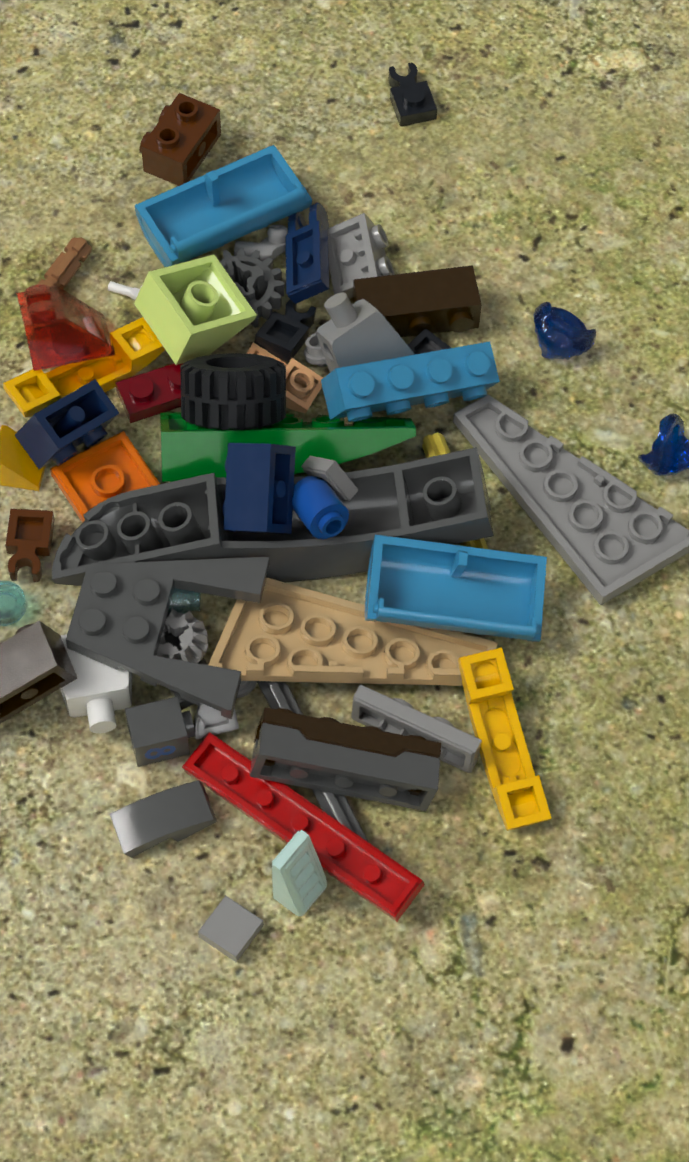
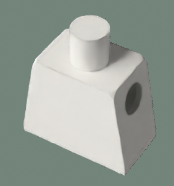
(96, 691)

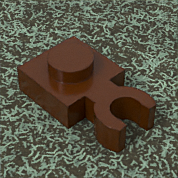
(27, 538)

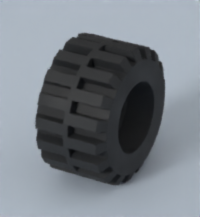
(233, 391)

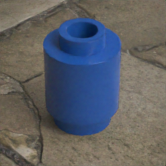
(319, 507)

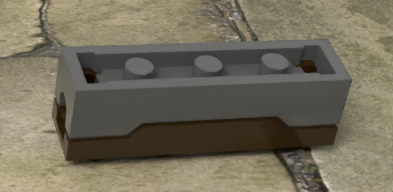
(346, 759)

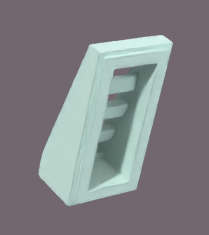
(298, 875)

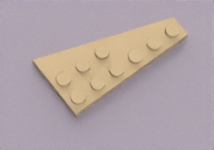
(327, 640)

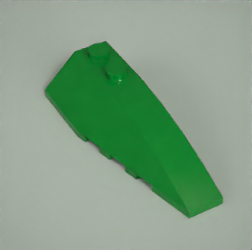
(199, 451)

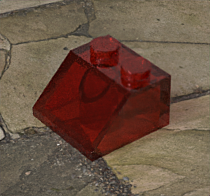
(61, 328)

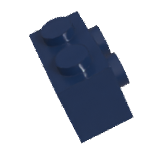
(67, 424)
(259, 487)

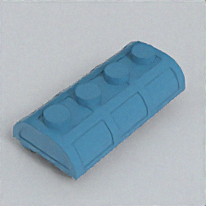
(221, 206)
(455, 588)

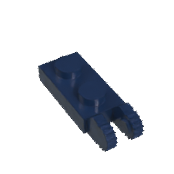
(307, 254)

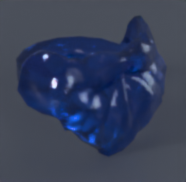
(556, 337)
(670, 448)

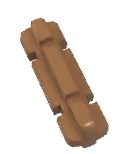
(67, 263)

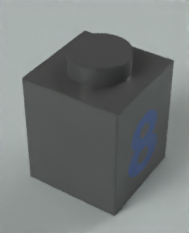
(159, 731)

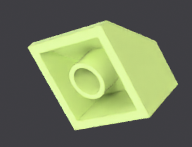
(193, 307)

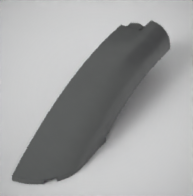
(184, 520)

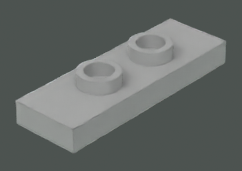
(401, 718)

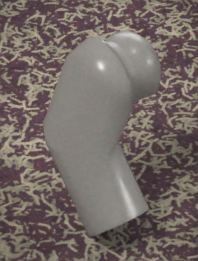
(269, 247)

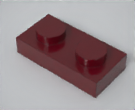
(151, 392)

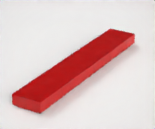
(286, 812)

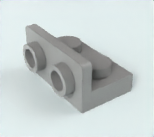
(357, 252)

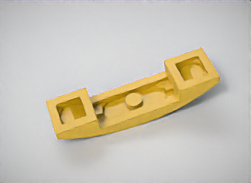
(134, 349)
(503, 744)

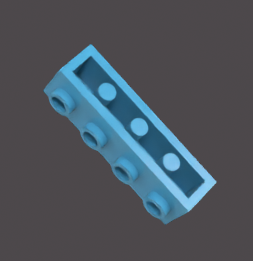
(410, 381)

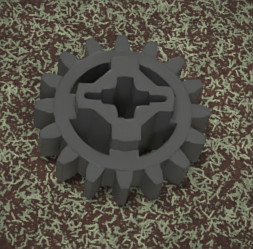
(256, 280)

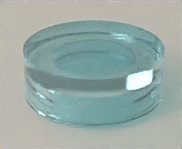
(11, 603)

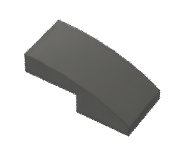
(162, 816)

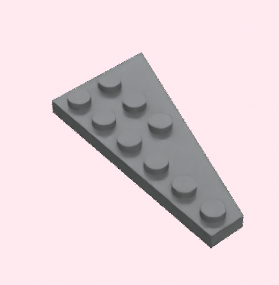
(580, 508)

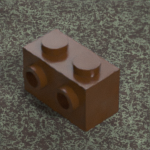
(180, 139)

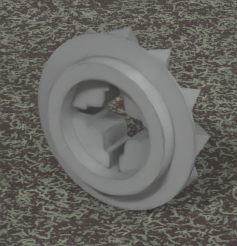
(191, 634)

